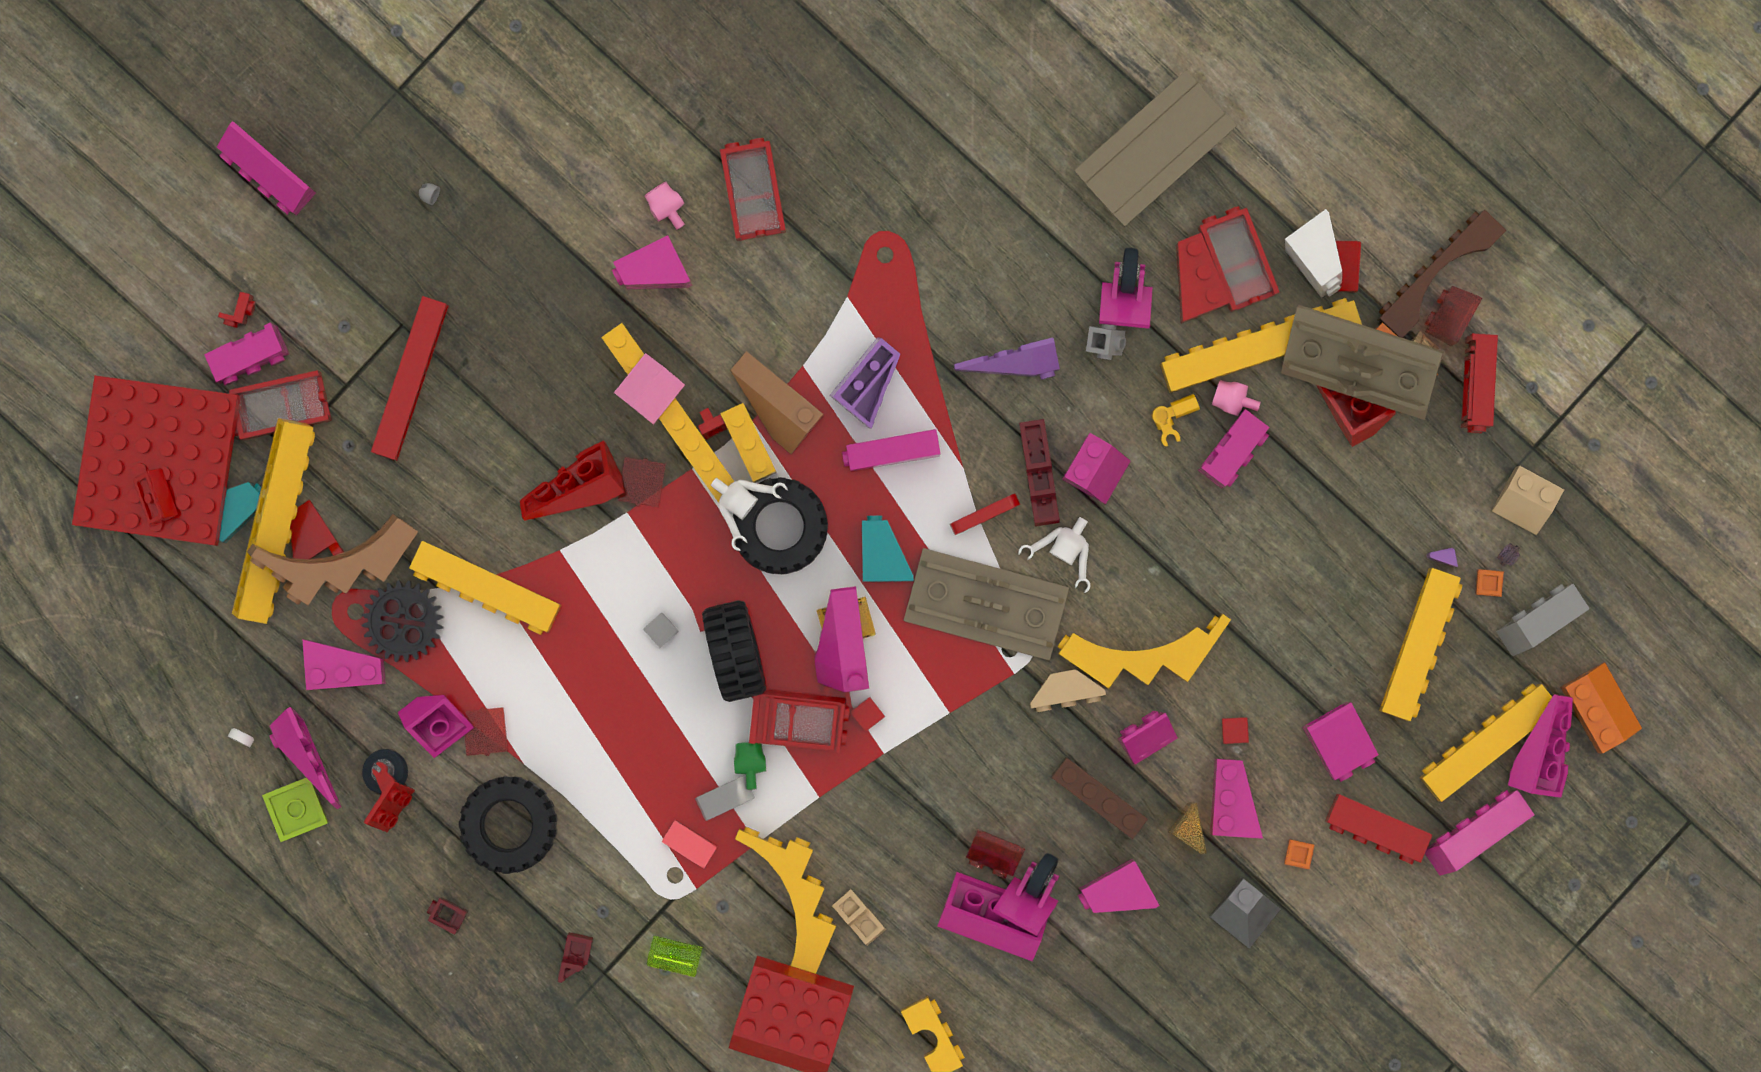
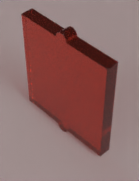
(642, 482)
(488, 732)

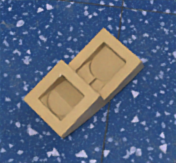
(859, 917)

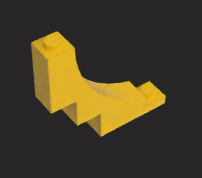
(1179, 656)

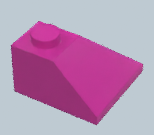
(434, 723)

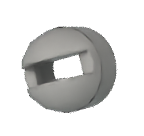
(429, 193)

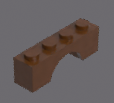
(1099, 798)

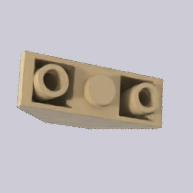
(1065, 689)

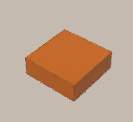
(1489, 583)
(1299, 854)

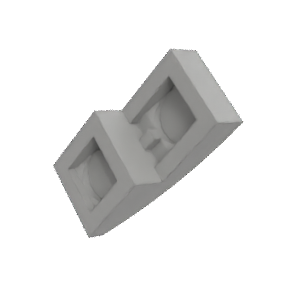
(724, 798)

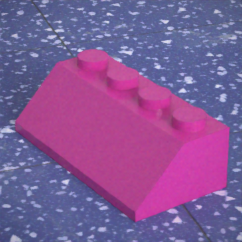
(265, 169)
(971, 915)

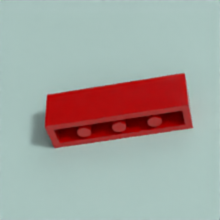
(1378, 828)

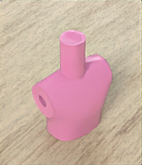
(665, 203)
(1232, 398)

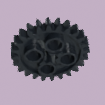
(399, 643)

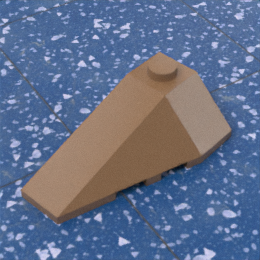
(779, 407)

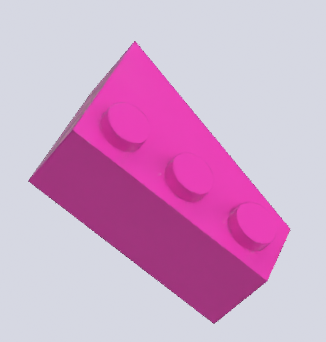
(1234, 449)
(338, 667)

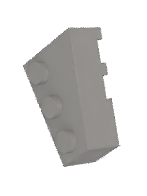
(1543, 619)

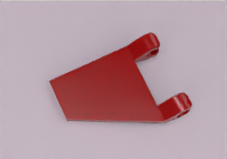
(311, 534)

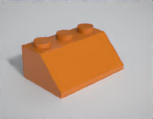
(1601, 708)

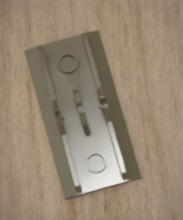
(1155, 148)
(1361, 362)
(986, 604)

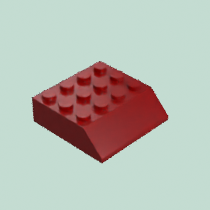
(791, 1016)

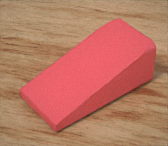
(689, 844)

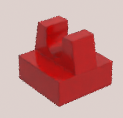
(712, 424)

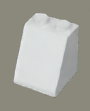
(1316, 254)

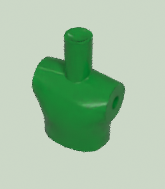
(749, 760)

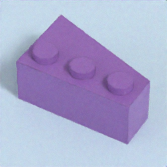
(866, 383)

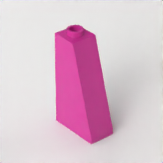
(892, 450)

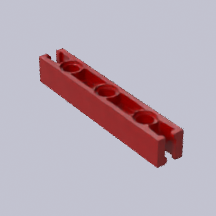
(409, 378)

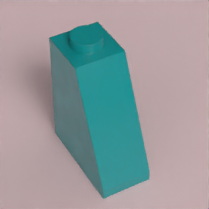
(238, 508)
(882, 554)

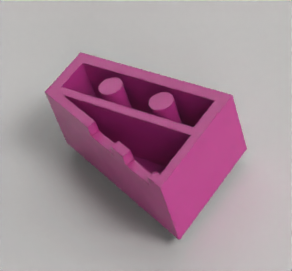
(247, 355)
(1232, 802)

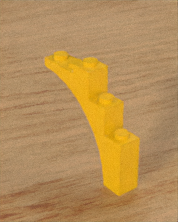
(790, 863)

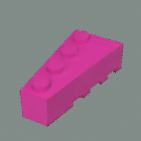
(1478, 833)

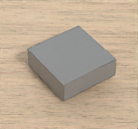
(660, 630)

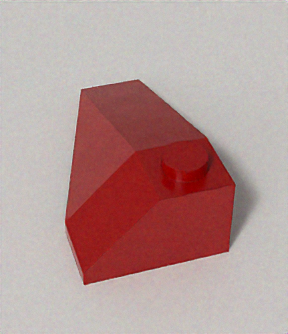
(1355, 416)
(583, 484)

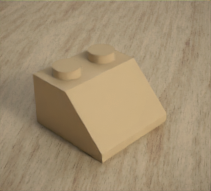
(1527, 500)

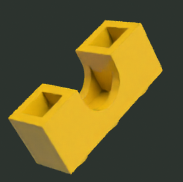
(748, 443)
(924, 1016)

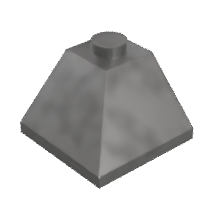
(1245, 912)

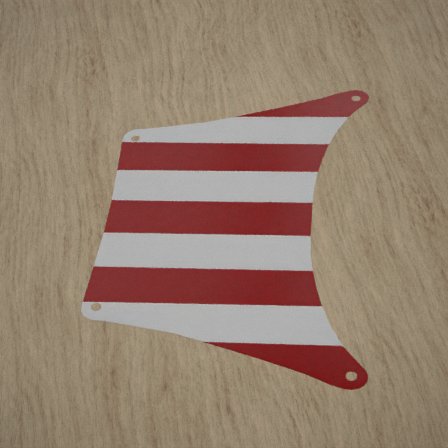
(644, 726)

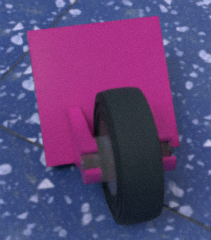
(1126, 303)
(1027, 904)

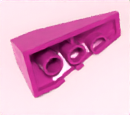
(840, 651)
(295, 741)
(1541, 760)

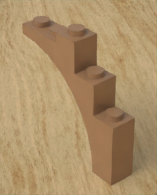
(305, 576)

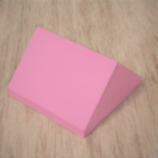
(649, 388)

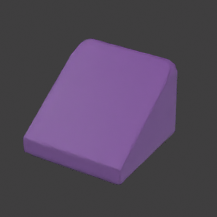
(1444, 556)

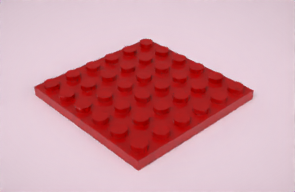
(150, 428)

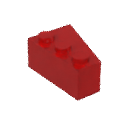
(1198, 279)

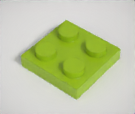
(295, 809)

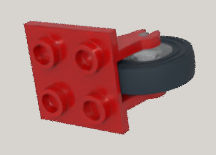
(386, 775)

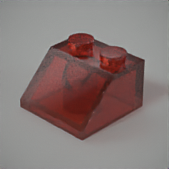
(1452, 315)
(994, 853)

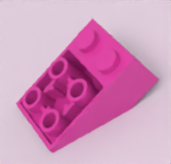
(1147, 737)

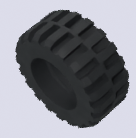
(809, 544)
(734, 651)
(473, 824)

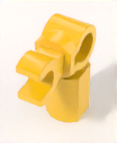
(1163, 415)

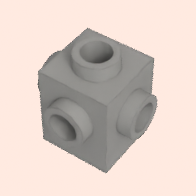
(1106, 341)

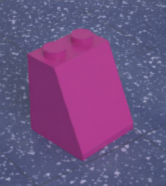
(652, 268)
(1096, 468)
(1341, 741)
(1118, 890)

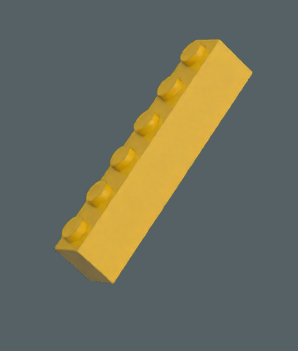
(485, 587)
(1420, 644)
(1487, 744)

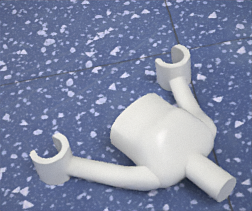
(739, 501)
(1066, 547)

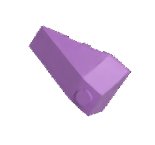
(1029, 360)

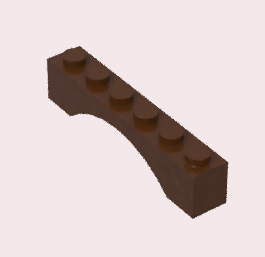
(1476, 237)

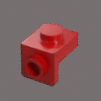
(244, 307)

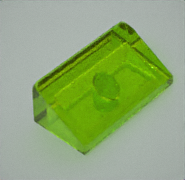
(674, 956)

